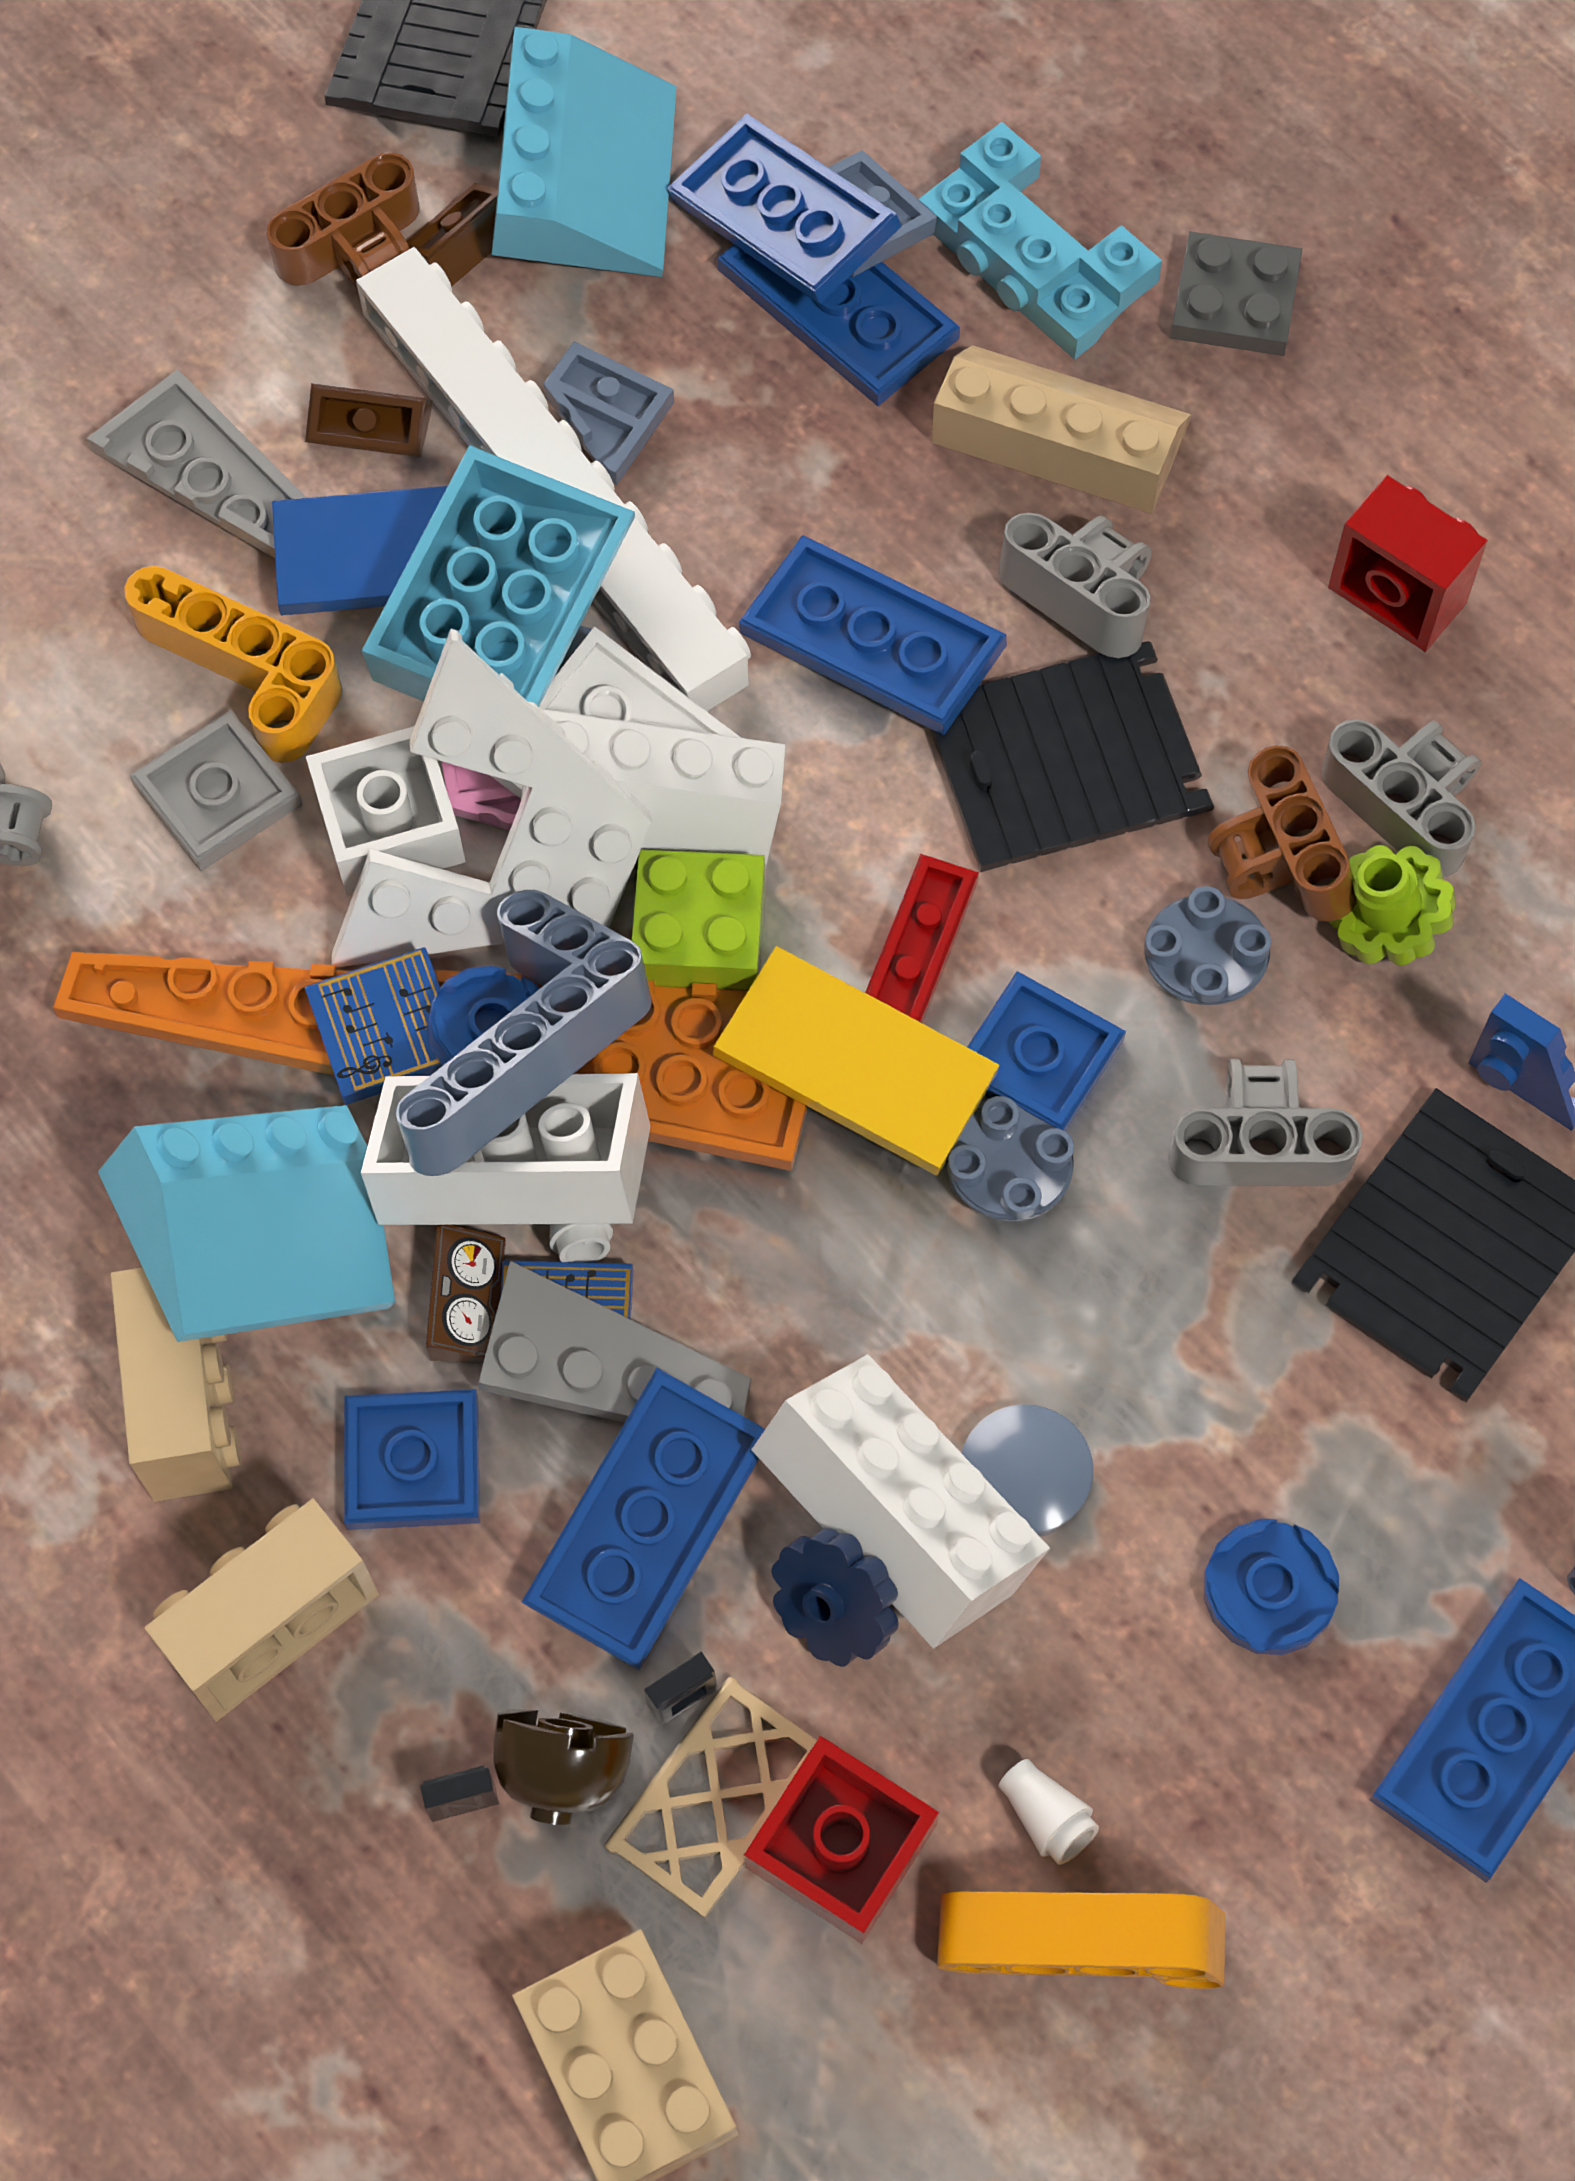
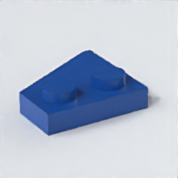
(1528, 1058)

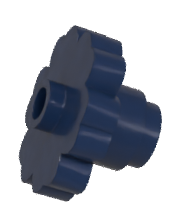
(835, 1597)

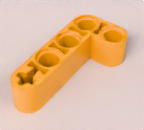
(174, 610)
(1084, 1934)

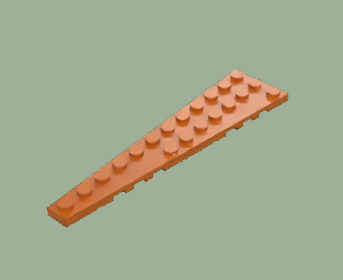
(267, 1017)

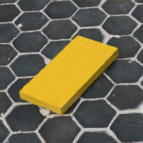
(856, 1060)

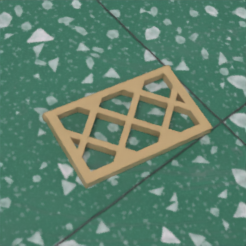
(657, 1798)

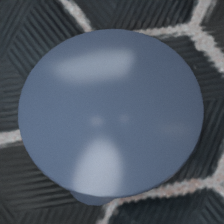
(1207, 948)
(1010, 1162)
(1033, 1463)

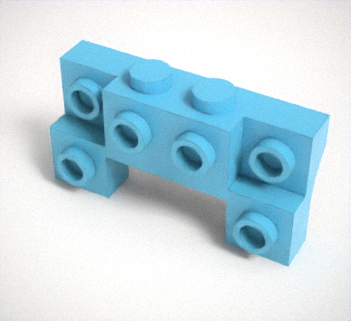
(1027, 254)

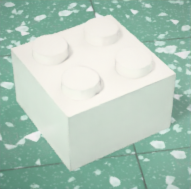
(384, 801)

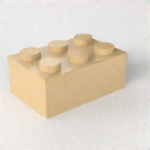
(172, 1398)
(262, 1607)
(625, 2064)

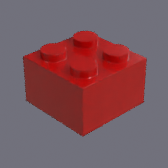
(1406, 562)
(840, 1839)

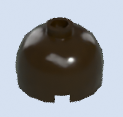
(559, 1762)

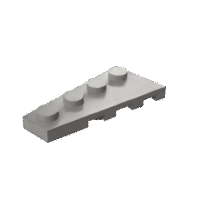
(197, 458)
(585, 1357)

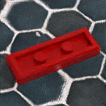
(922, 936)

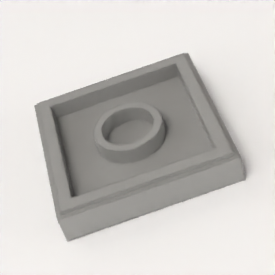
(216, 790)

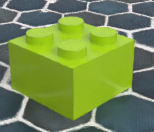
(700, 917)

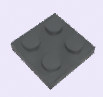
(1236, 293)

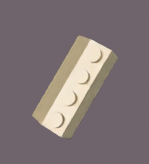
(1057, 427)

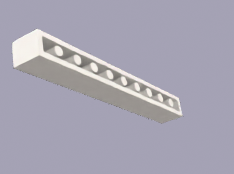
(494, 410)

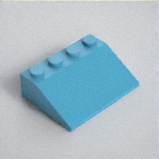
(583, 157)
(506, 567)
(252, 1220)

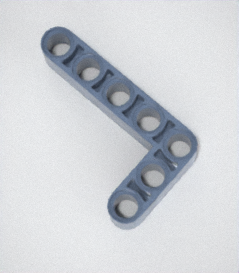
(587, 1000)

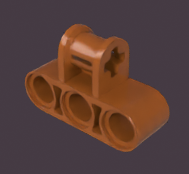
(346, 223)
(1270, 845)

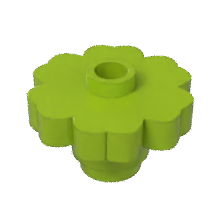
(1396, 906)

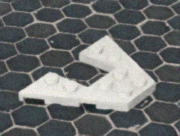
(568, 839)

